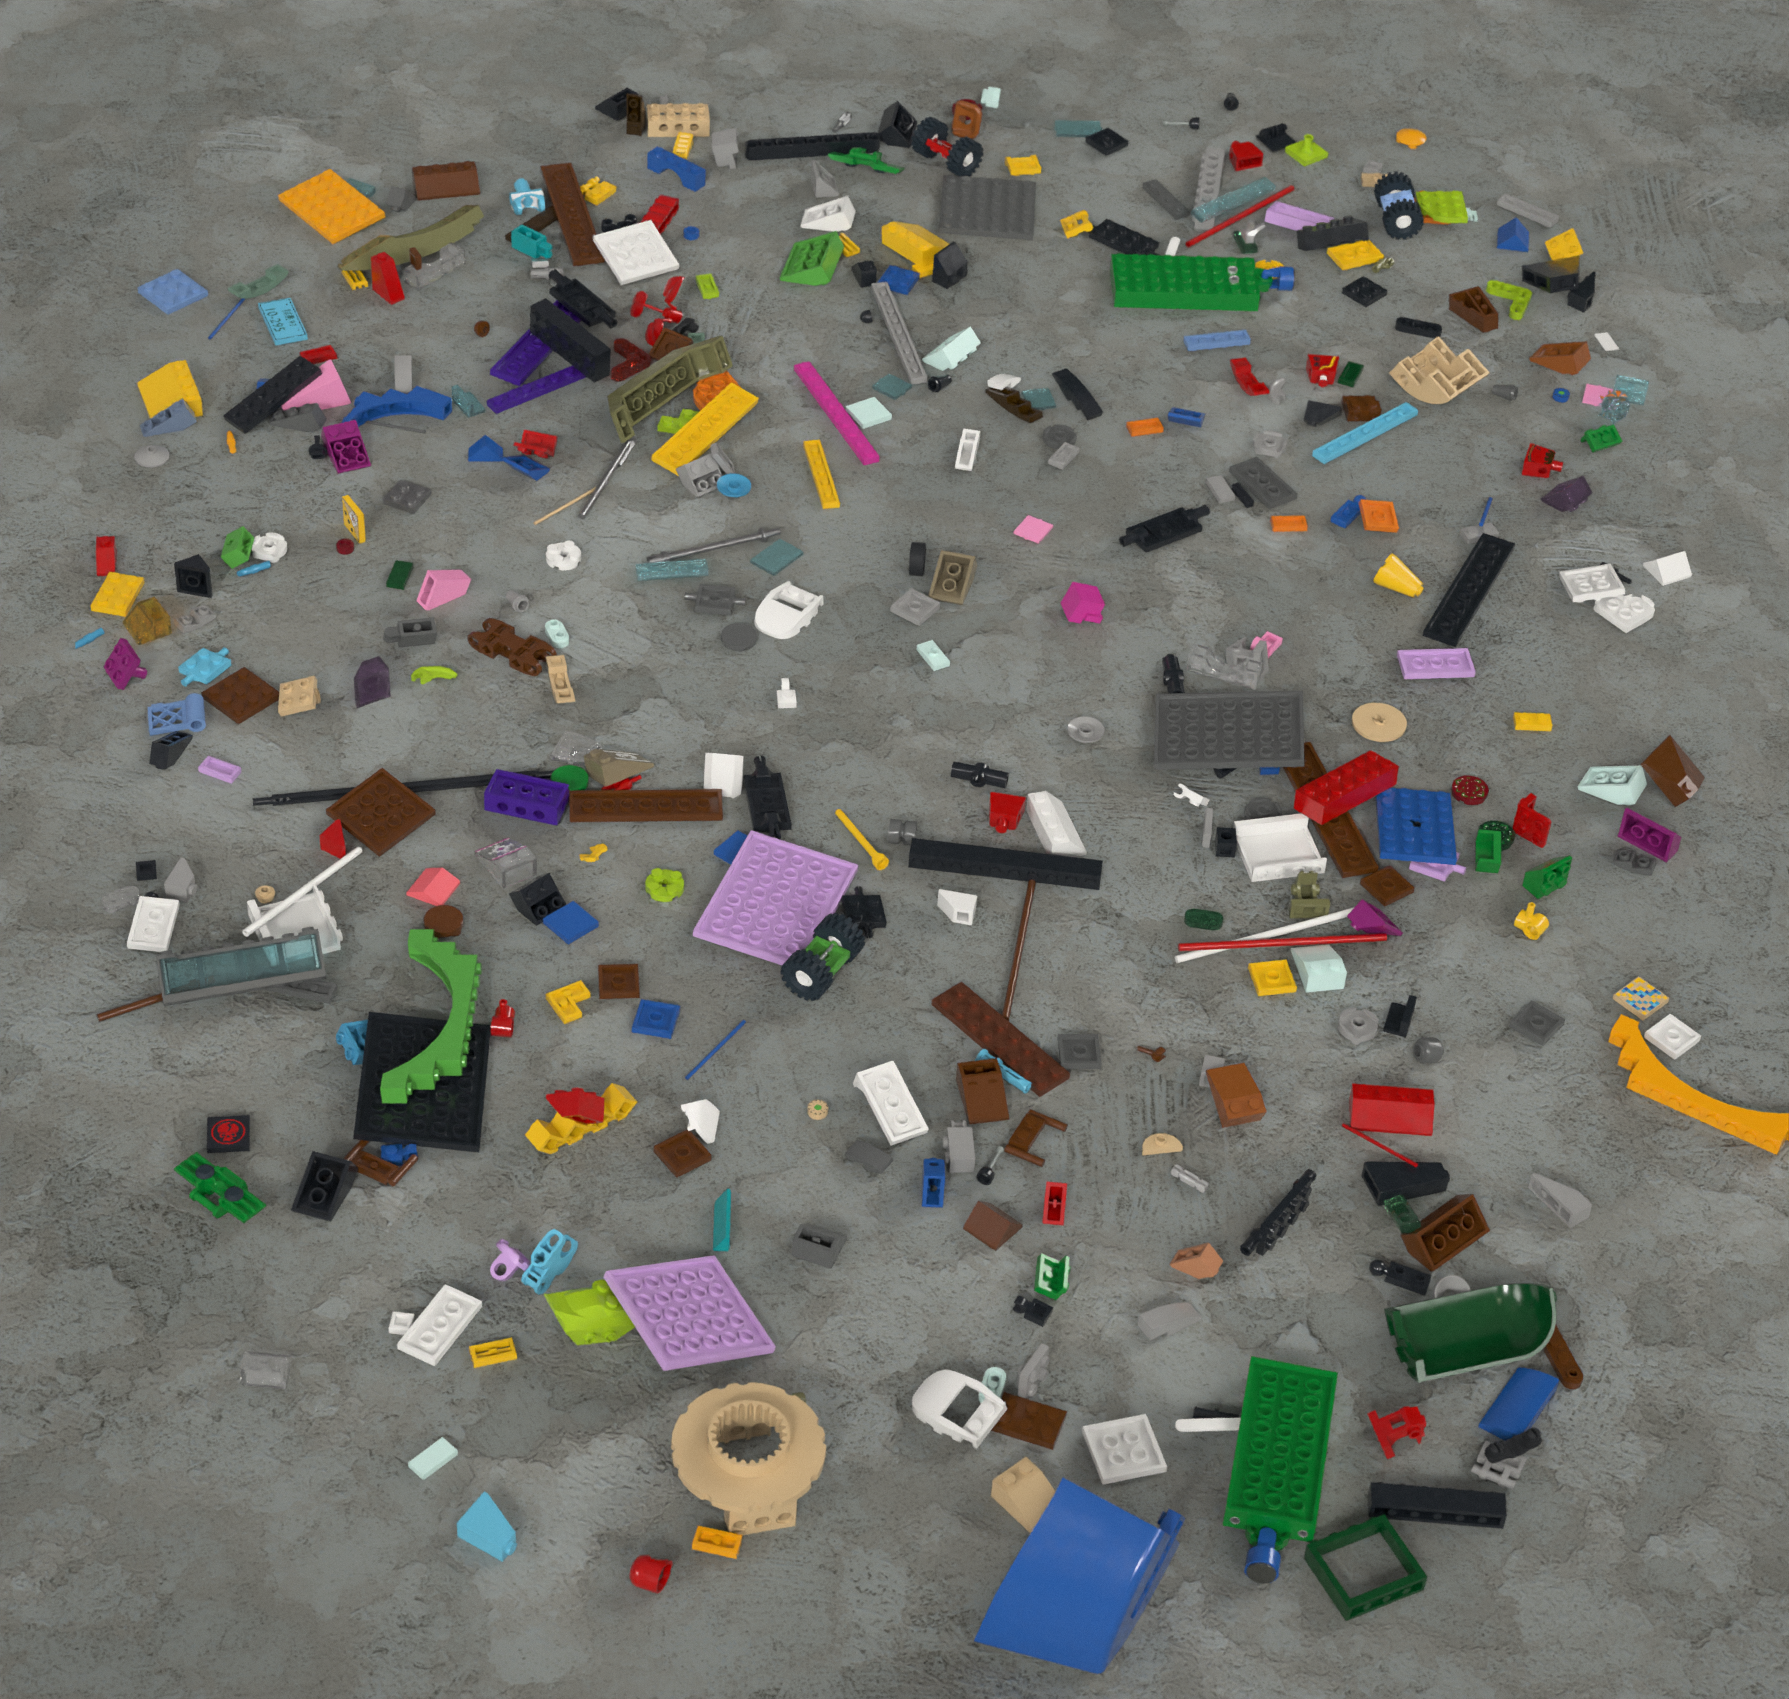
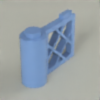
(191, 714)

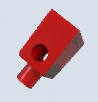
(1540, 462)

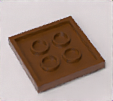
(241, 695)

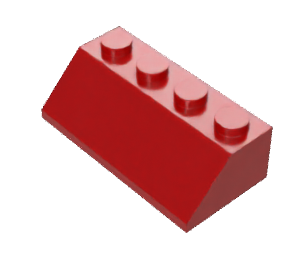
(1391, 1109)

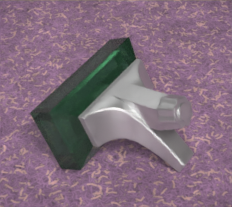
(1245, 237)

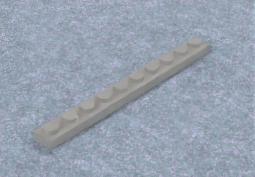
(899, 333)

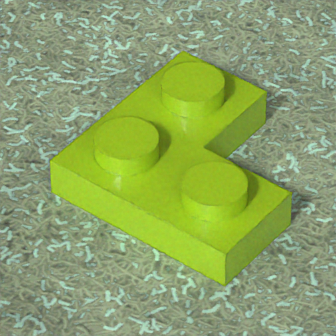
(673, 425)

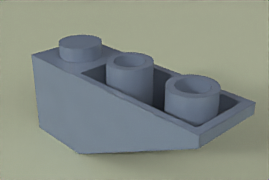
(172, 419)

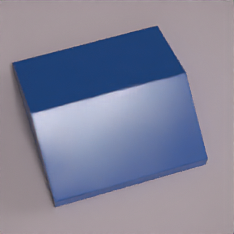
(1186, 417)
(527, 466)

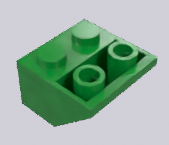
(1547, 876)

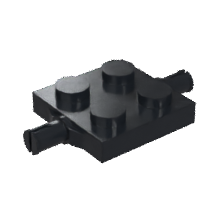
(864, 910)

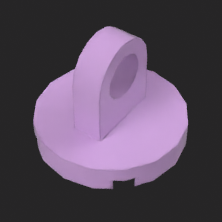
(511, 1258)

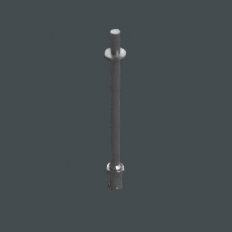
(667, 557)

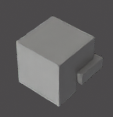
(725, 147)

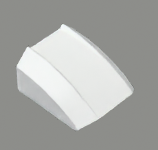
(724, 773)

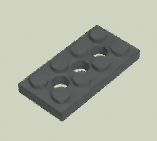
(1263, 482)

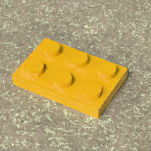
(1355, 254)
(117, 594)

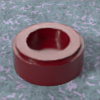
(345, 546)

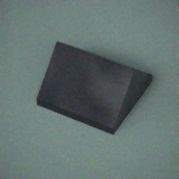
(193, 577)

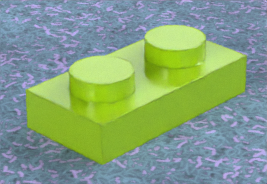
(707, 286)

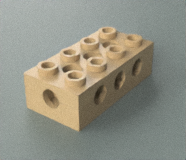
(671, 124)

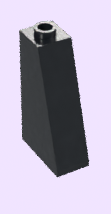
(1400, 1178)

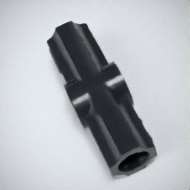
(1172, 676)
(979, 774)

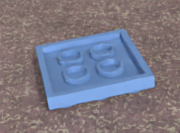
(172, 291)

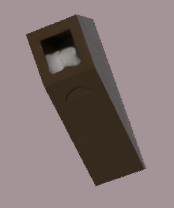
(635, 115)

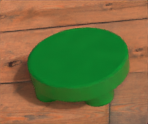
(572, 775)

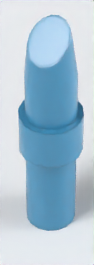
(255, 568)
(89, 638)

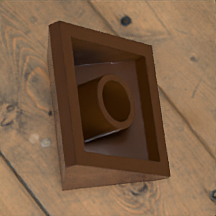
(991, 1225)

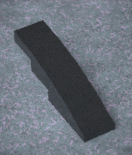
(1077, 393)

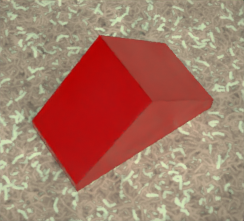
(333, 840)
(1054, 1203)

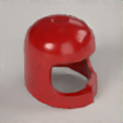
(646, 1572)

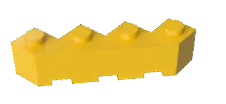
(549, 1136)

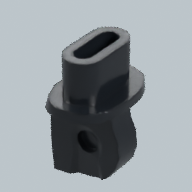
(317, 450)

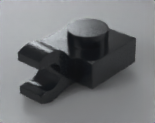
(1034, 1311)

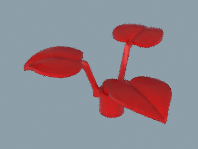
(670, 314)

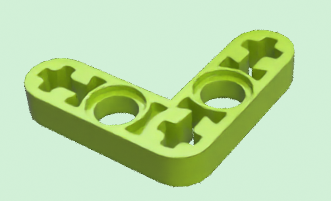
(1516, 294)

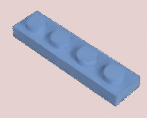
(1216, 340)

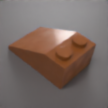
(1563, 357)
(1235, 1095)

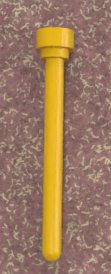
(879, 860)

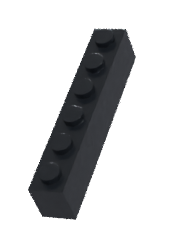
(1437, 1505)

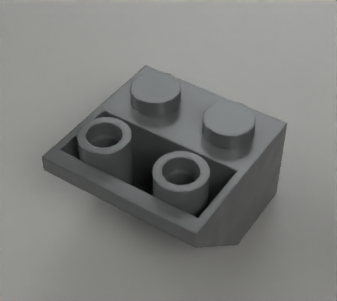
(817, 1245)

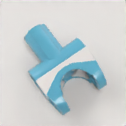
(526, 198)

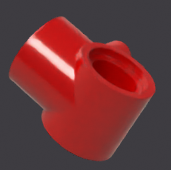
(503, 1020)

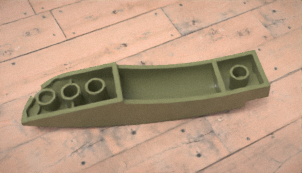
(426, 240)

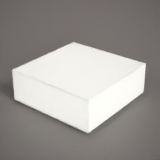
(401, 1322)

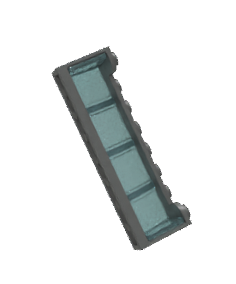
(240, 967)

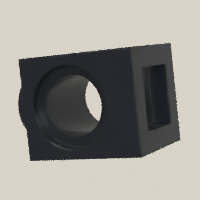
(1225, 842)

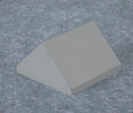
(823, 182)

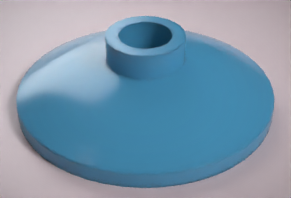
(734, 485)

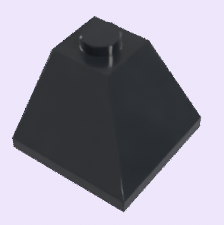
(1320, 413)

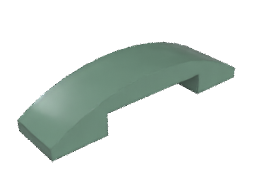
(272, 278)

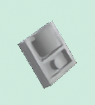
(1033, 1372)

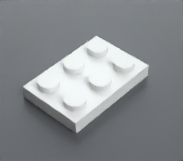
(153, 924)

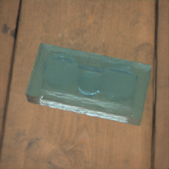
(365, 189)

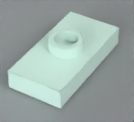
(933, 655)

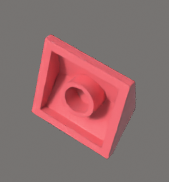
(434, 886)

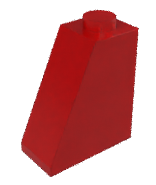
(386, 279)

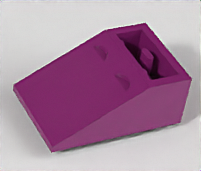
(345, 446)

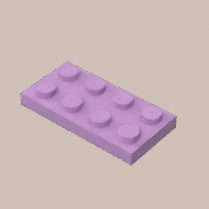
(1436, 663)

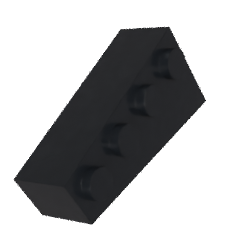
(1332, 233)

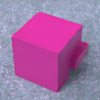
(1082, 603)

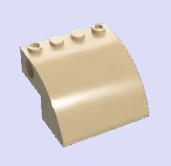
(1437, 373)

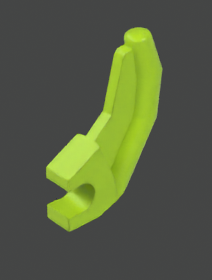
(427, 673)

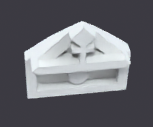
(702, 1117)

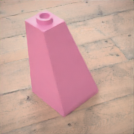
(325, 390)

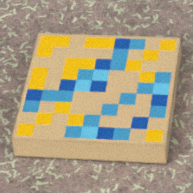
(1641, 998)

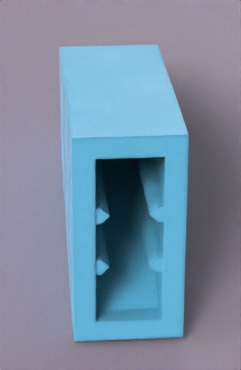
(487, 1528)

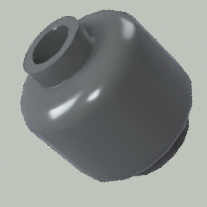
(1428, 1050)

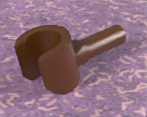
(1155, 1054)

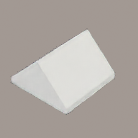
(1669, 568)

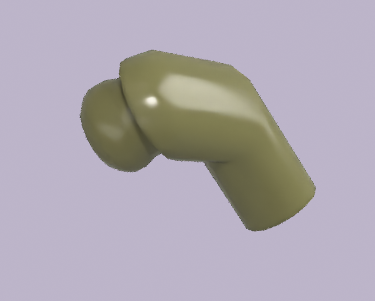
(1383, 264)

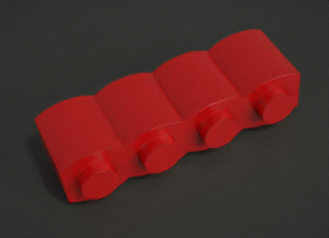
(662, 212)

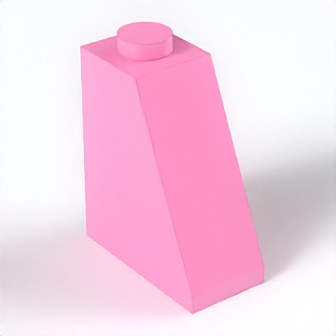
(442, 587)

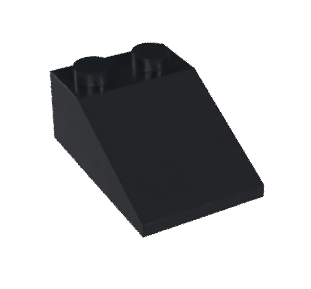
(324, 1186)

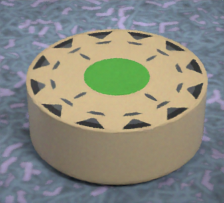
(817, 1109)

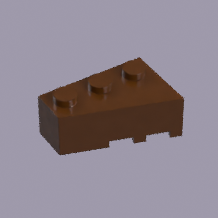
(1474, 308)

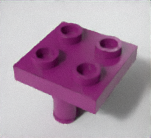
(123, 664)

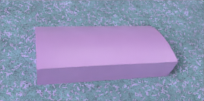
(1293, 217)

